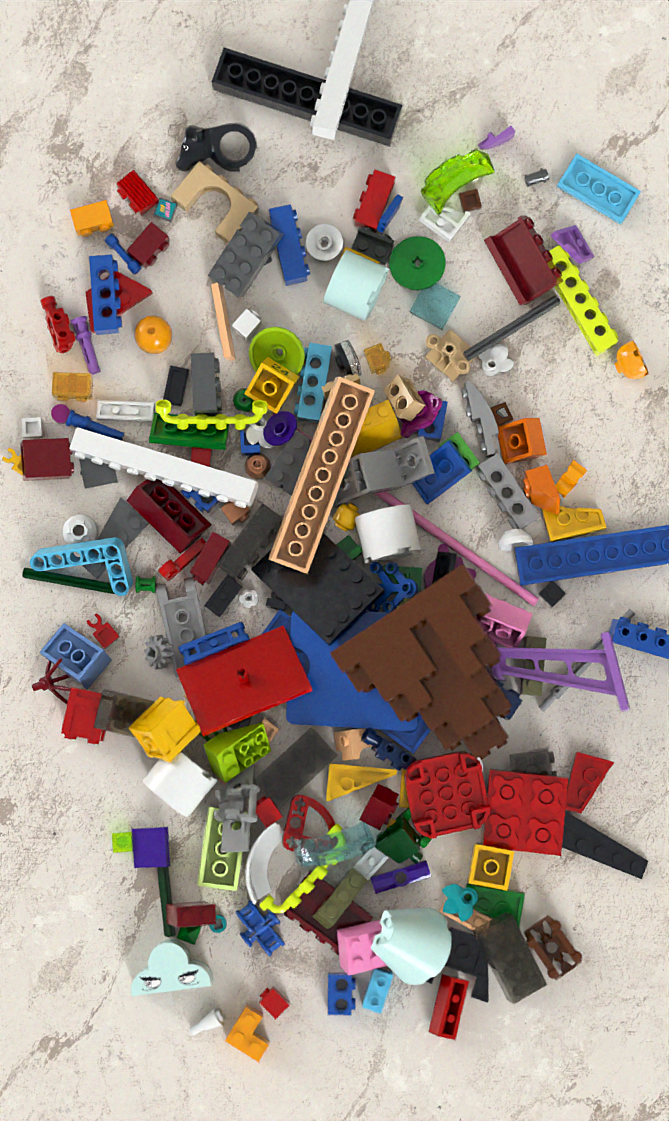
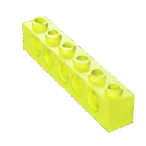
(577, 310)

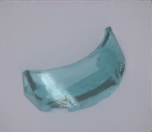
(334, 846)

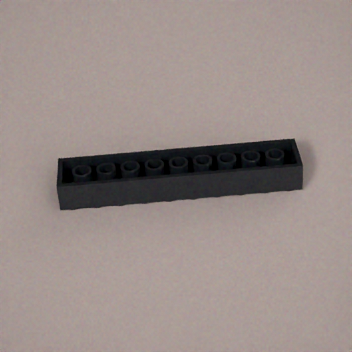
(297, 95)

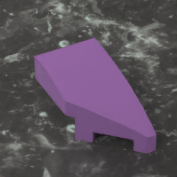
(492, 141)

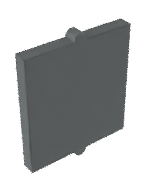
(96, 474)

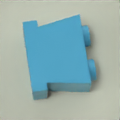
(377, 990)

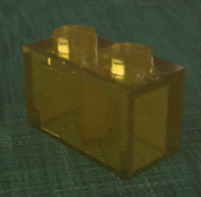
(72, 386)

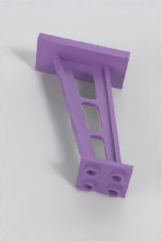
(612, 685)

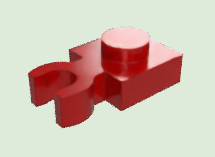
(104, 633)

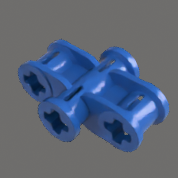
(255, 923)

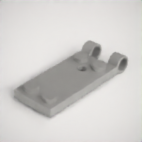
(180, 631)

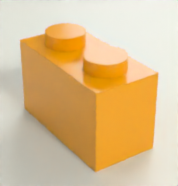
(92, 218)

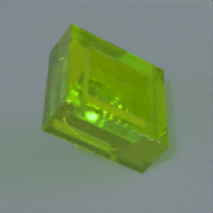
(122, 842)

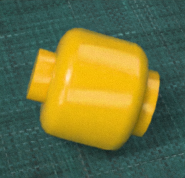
(345, 516)

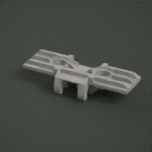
(232, 810)

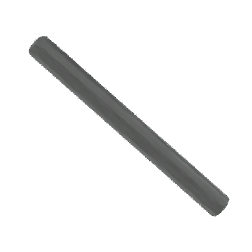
(511, 328)

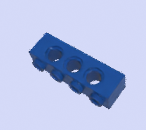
(98, 265)

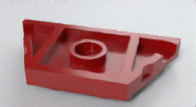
(130, 295)

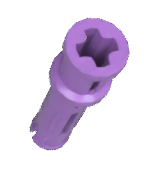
(83, 336)

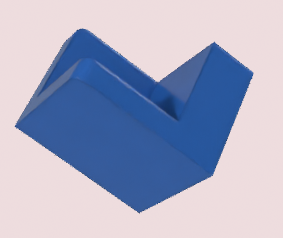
(247, 448)

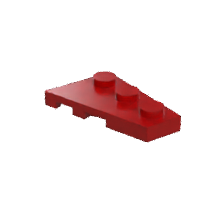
(584, 780)

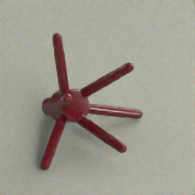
(47, 682)

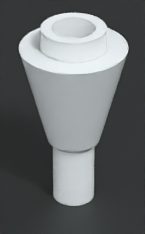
(213, 1019)

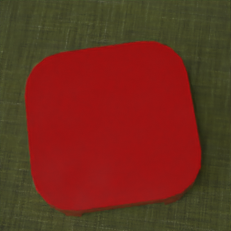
(446, 794)

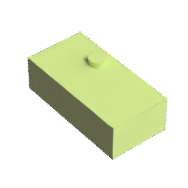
(218, 868)

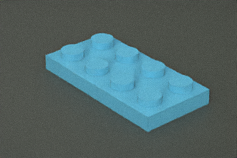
(598, 189)

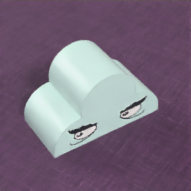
(171, 970)

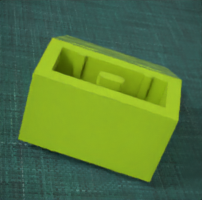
(236, 750)

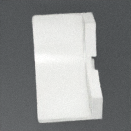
(258, 860)

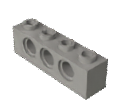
(496, 465)

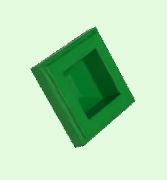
(189, 934)

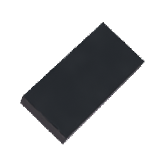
(176, 385)

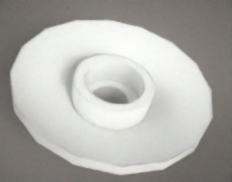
(320, 234)

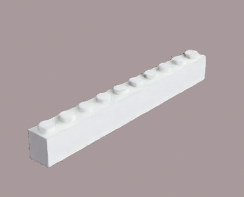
(342, 67)
(164, 467)

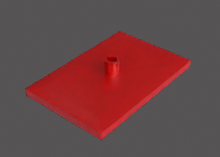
(269, 675)

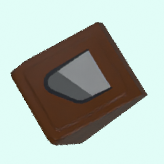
(501, 414)

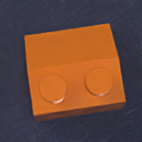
(521, 440)
(541, 489)

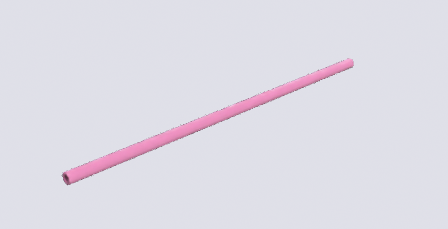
(459, 548)

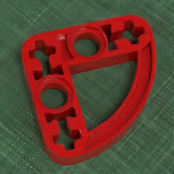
(297, 832)

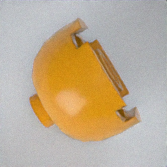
(153, 334)
(630, 361)

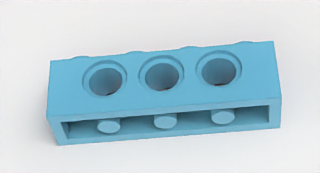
(322, 354)

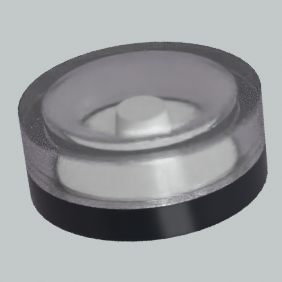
(347, 358)

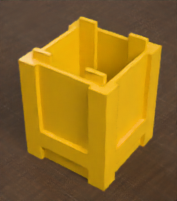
(165, 729)

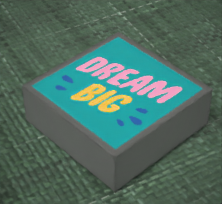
(165, 210)

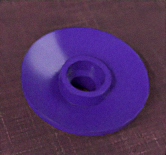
(280, 428)

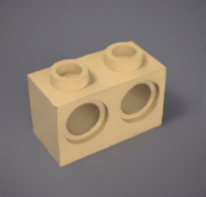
(404, 398)

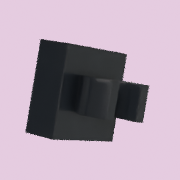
(275, 603)

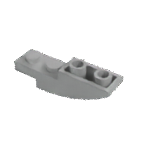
(480, 411)

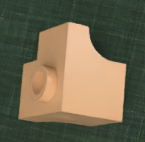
(350, 743)

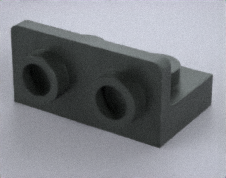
(373, 244)

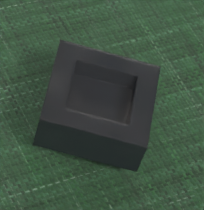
(552, 593)

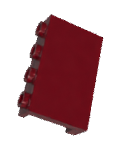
(524, 260)
(310, 903)

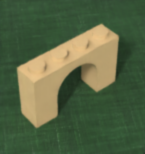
(204, 180)

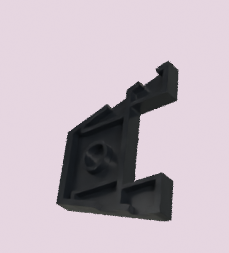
(468, 958)

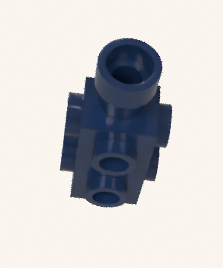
(387, 750)

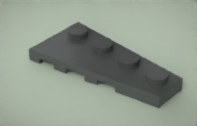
(122, 524)

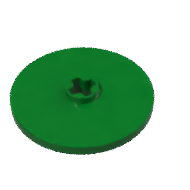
(430, 268)

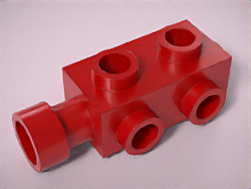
(60, 325)

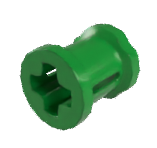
(139, 587)

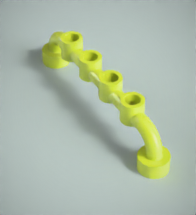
(259, 407)
(306, 886)

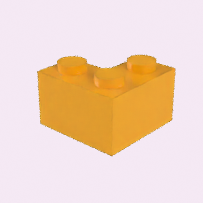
(243, 1035)

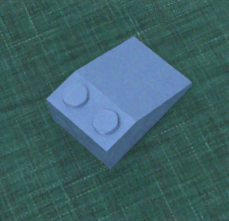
(80, 657)

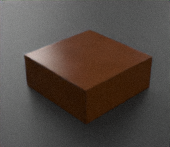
(470, 200)

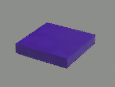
(151, 847)

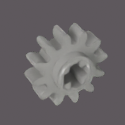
(158, 652)

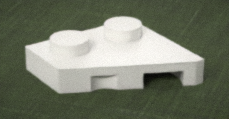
(446, 223)

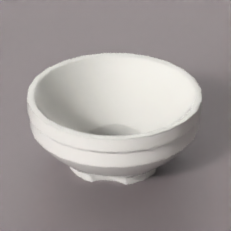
(89, 525)
(513, 539)

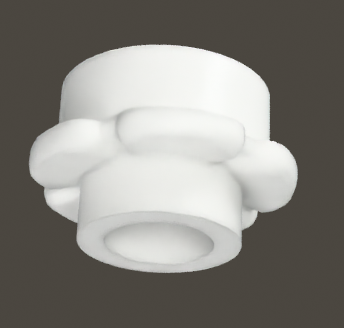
(248, 603)

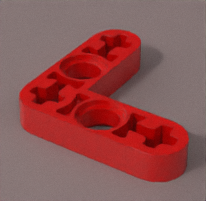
(171, 569)

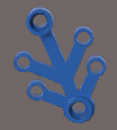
(389, 587)

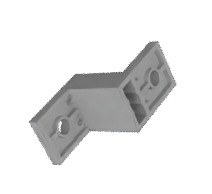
(384, 470)

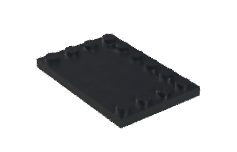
(328, 595)

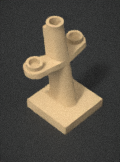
(448, 355)

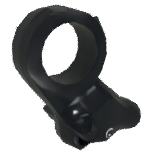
(205, 143)

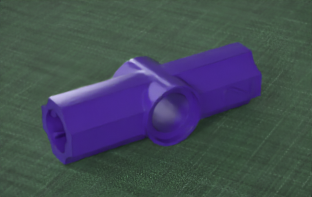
(413, 873)

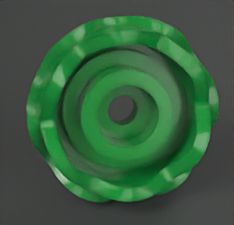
(239, 403)

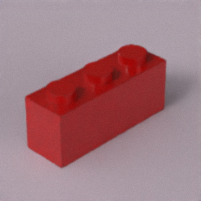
(374, 200)
(448, 1006)

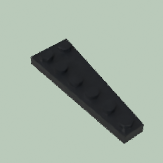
(597, 846)

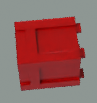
(81, 716)

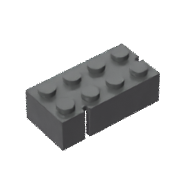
(246, 254)

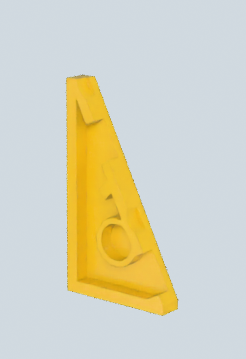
(349, 778)

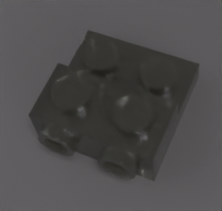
(534, 761)

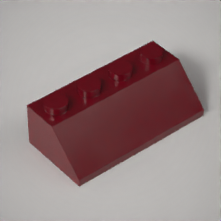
(168, 513)

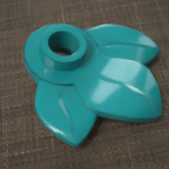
(457, 902)

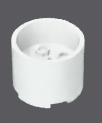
(388, 533)
(180, 782)

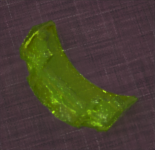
(453, 175)

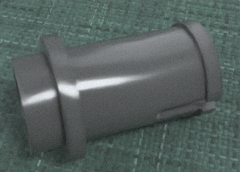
(536, 177)

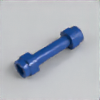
(113, 242)

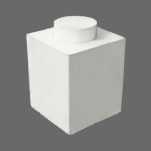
(247, 324)

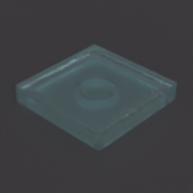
(435, 305)

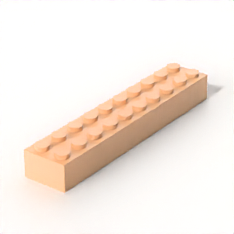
(321, 474)

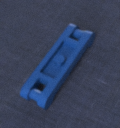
(213, 643)

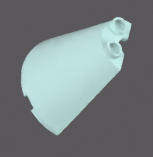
(413, 943)

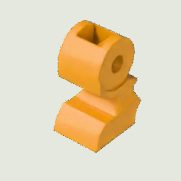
(570, 478)

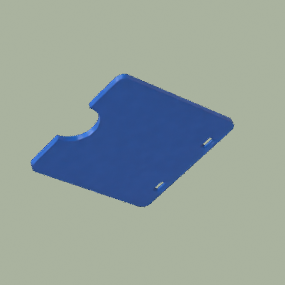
(334, 697)

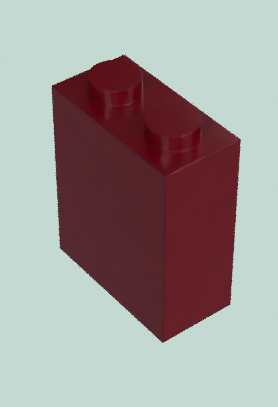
(46, 459)
(211, 554)
(191, 914)

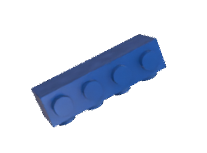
(640, 637)

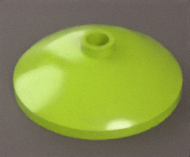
(273, 338)

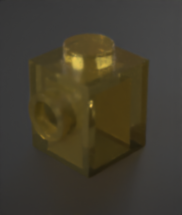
(377, 359)

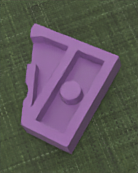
(573, 243)

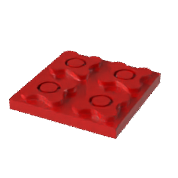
(526, 812)

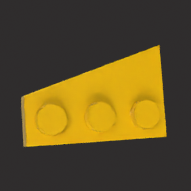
(572, 522)

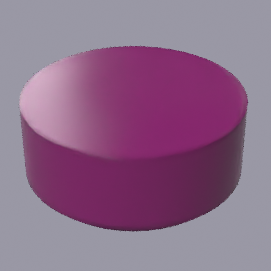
(60, 413)

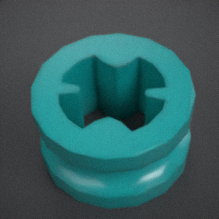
(224, 923)

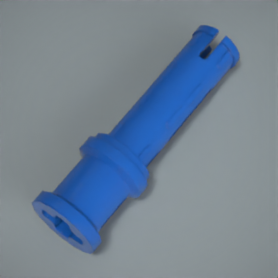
(87, 424)

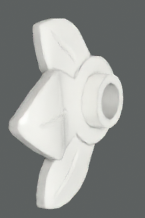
(498, 358)
(255, 433)

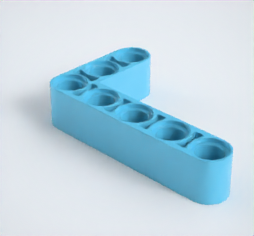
(88, 557)

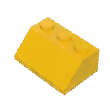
(378, 429)

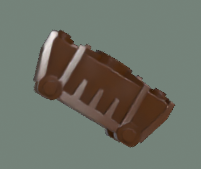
(563, 945)

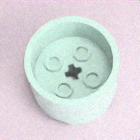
(355, 285)

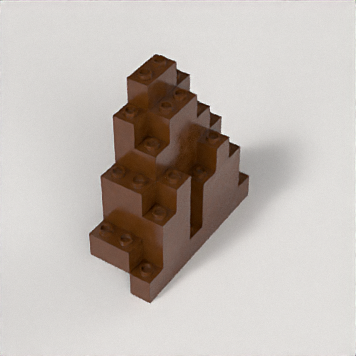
(435, 662)

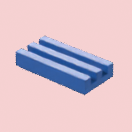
(389, 213)

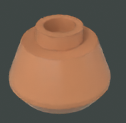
(254, 470)

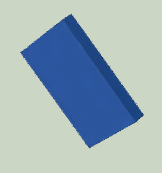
(448, 470)

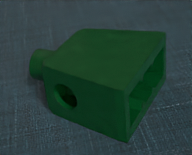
(400, 842)

